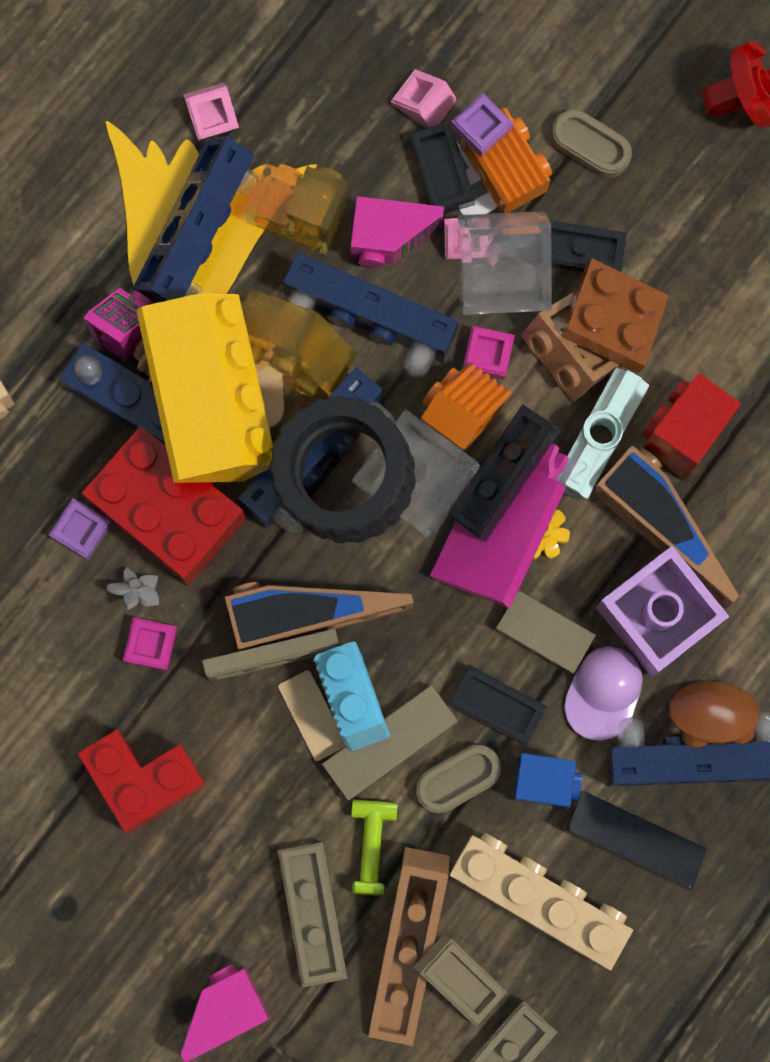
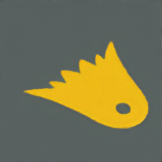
(149, 196)

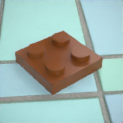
(615, 315)

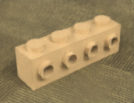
(540, 902)

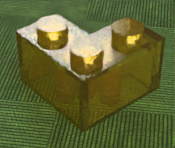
(297, 207)
(296, 343)

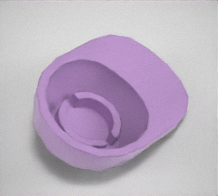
(603, 692)

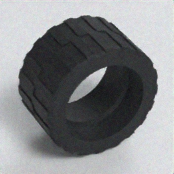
(307, 430)

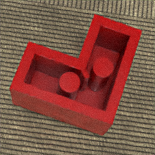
(689, 428)
(135, 791)

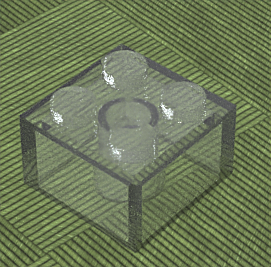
(504, 262)
(440, 475)

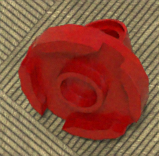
(745, 89)

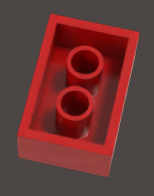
(170, 520)

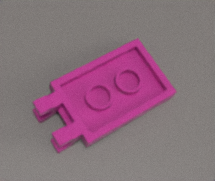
(500, 564)

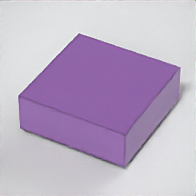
(482, 125)
(80, 529)

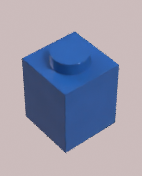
(546, 781)

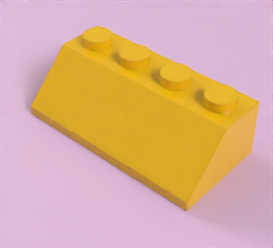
(206, 388)

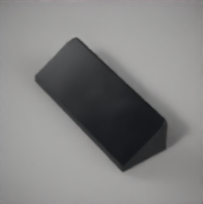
(636, 840)

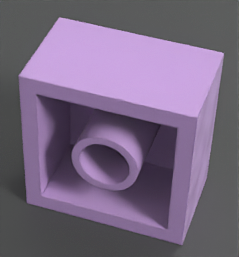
(661, 611)

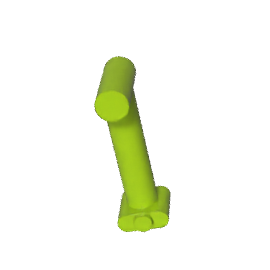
(374, 813)

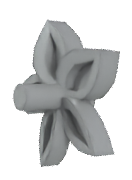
(136, 590)

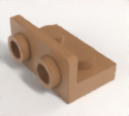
(569, 363)

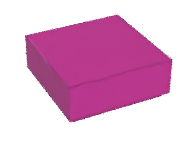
(489, 351)
(150, 644)

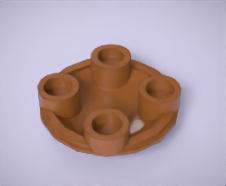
(714, 713)

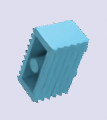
(351, 696)

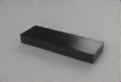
(576, 244)
(504, 472)

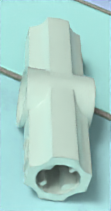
(613, 411)

